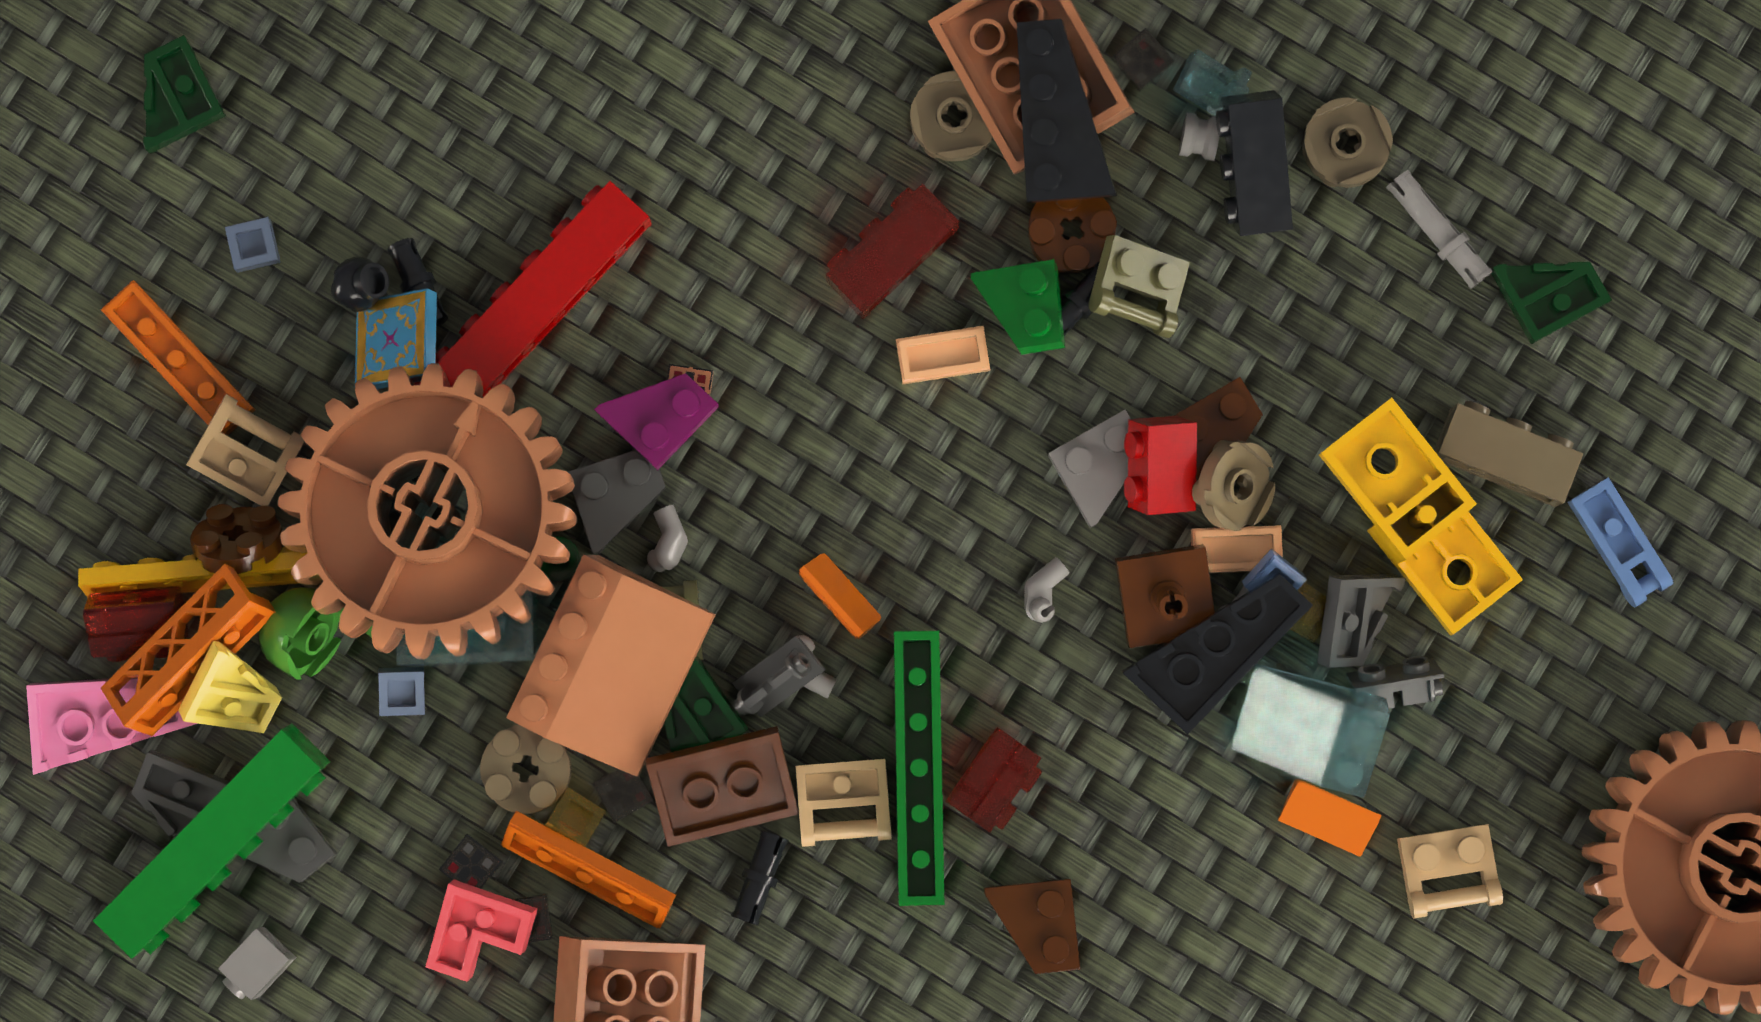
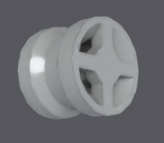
(1199, 137)

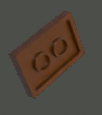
(722, 786)

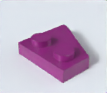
(659, 416)

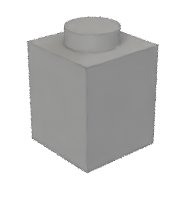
(256, 964)

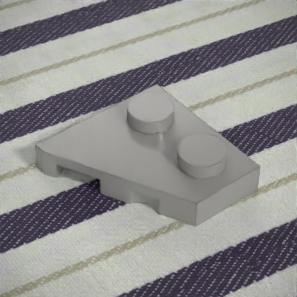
(1094, 466)

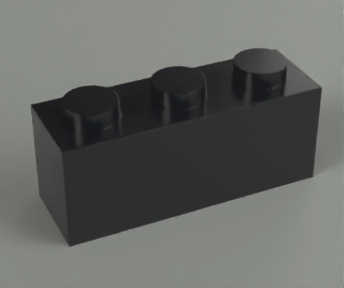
(1255, 163)

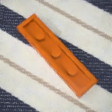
(172, 353)
(588, 870)

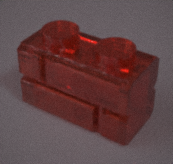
(125, 620)
(994, 780)

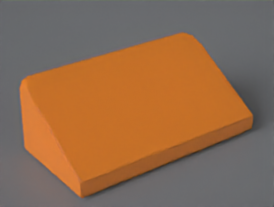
(839, 595)
(1329, 817)

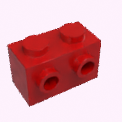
(1161, 464)

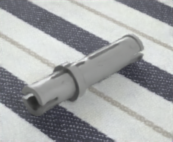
(1439, 229)

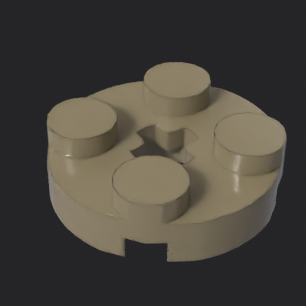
(1358, 120)
(939, 137)
(1217, 479)
(504, 784)

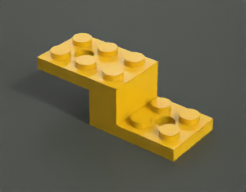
(1421, 516)

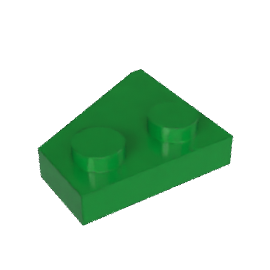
(1025, 303)

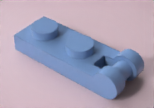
(1620, 541)

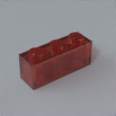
(891, 249)

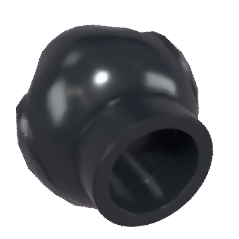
(359, 283)

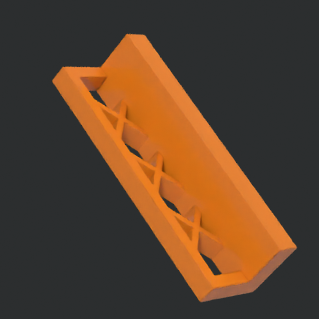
(163, 690)

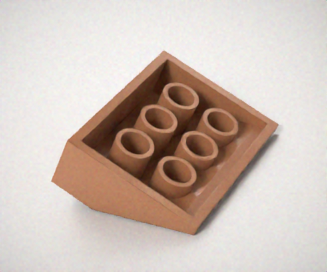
(984, 53)
(610, 665)
(628, 980)

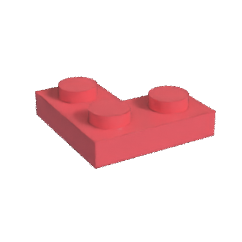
(475, 917)

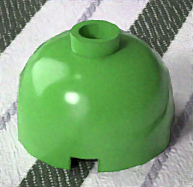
(298, 636)

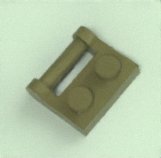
(1142, 272)

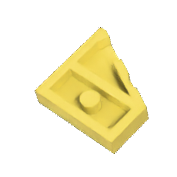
(229, 693)

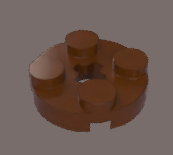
(1072, 254)
(236, 537)

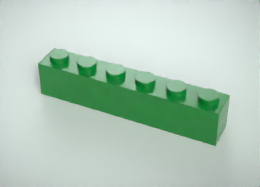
(918, 768)
(212, 841)

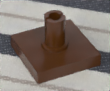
(1164, 593)

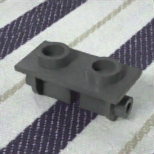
(776, 678)
(1415, 679)

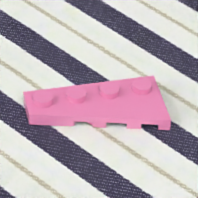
(77, 722)

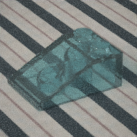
(1312, 729)

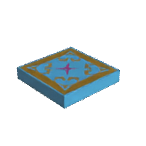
(394, 334)

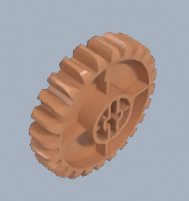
(400, 577)
(1660, 875)

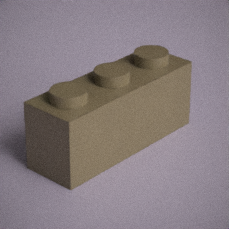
(1508, 453)

